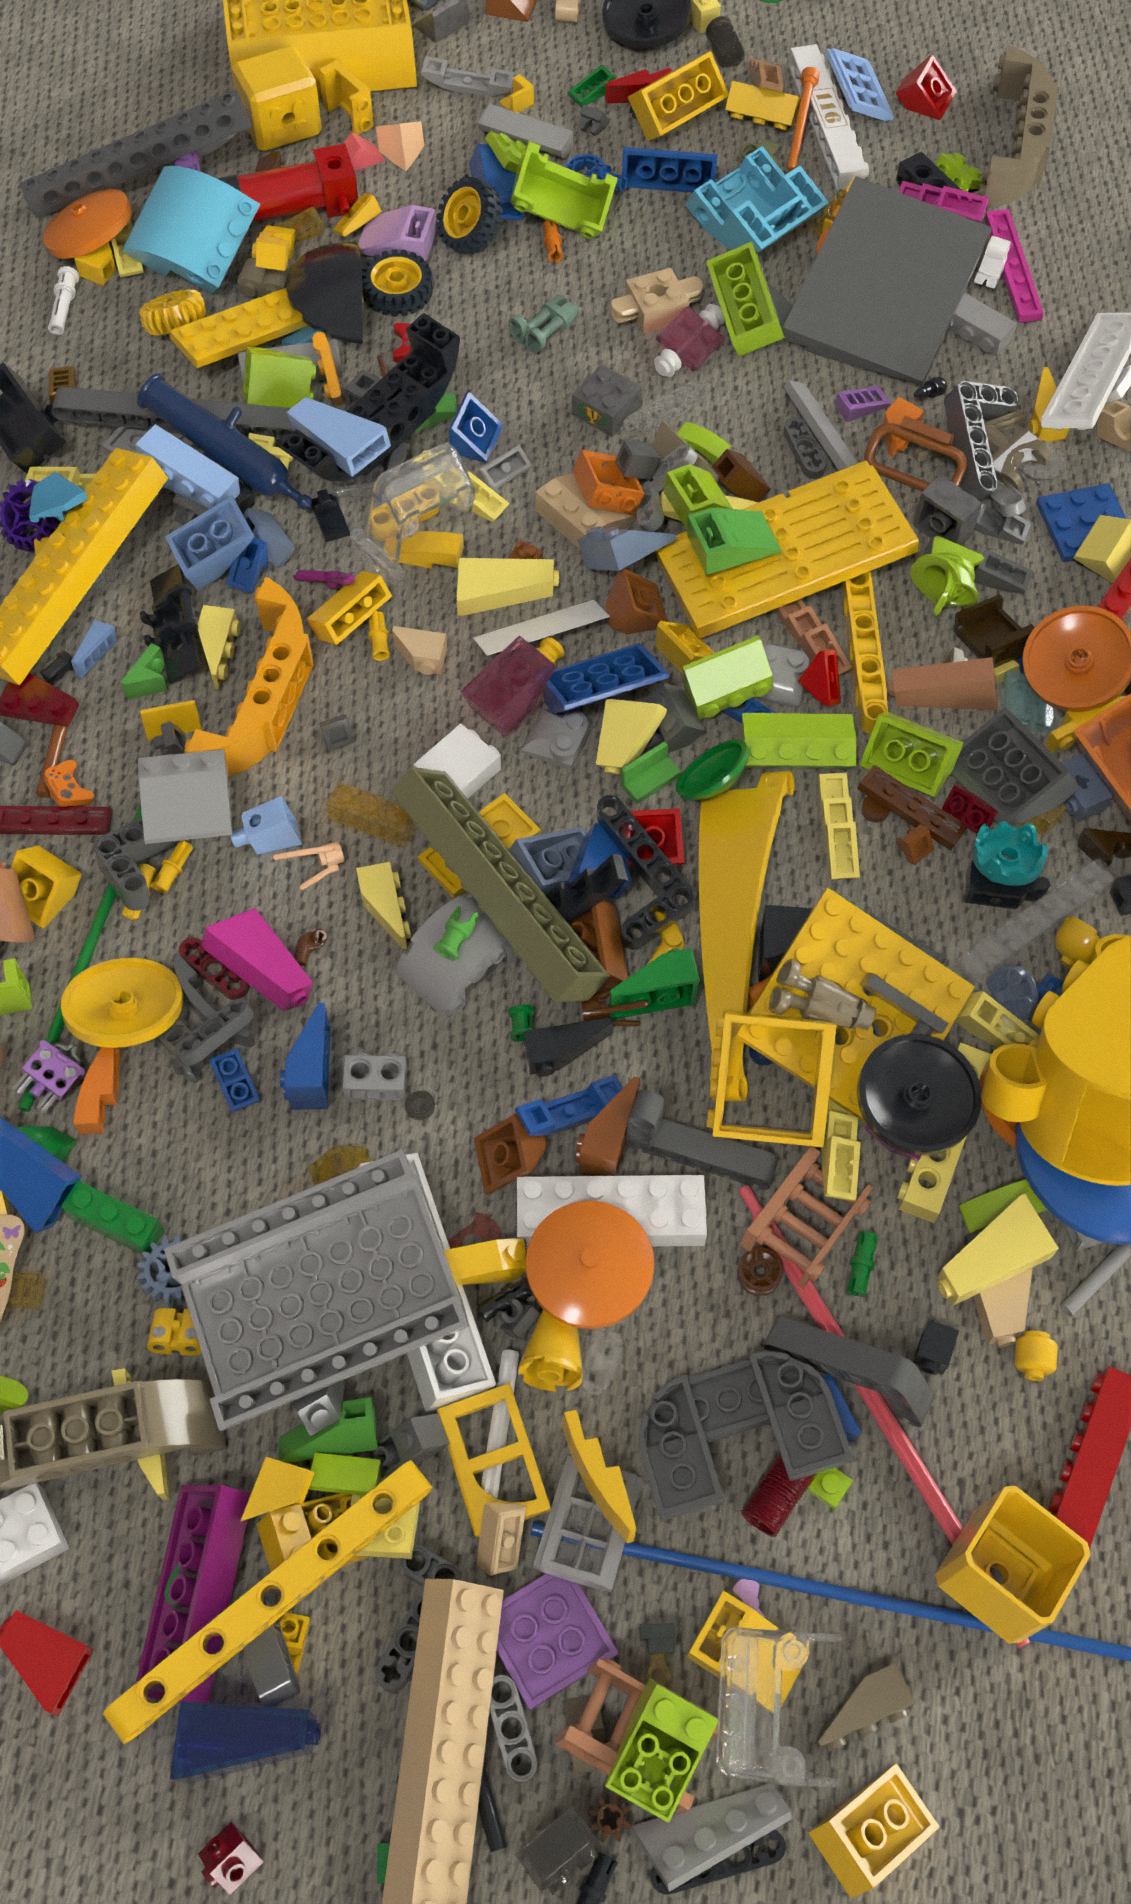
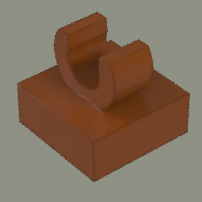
(525, 551)
(916, 844)

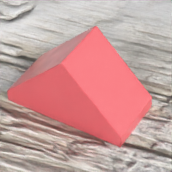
(362, 152)

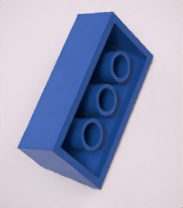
(667, 169)

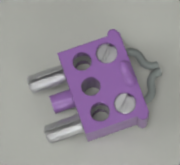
(53, 1063)

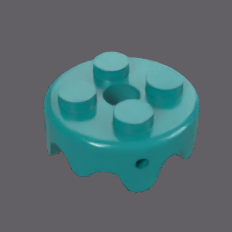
(1017, 843)

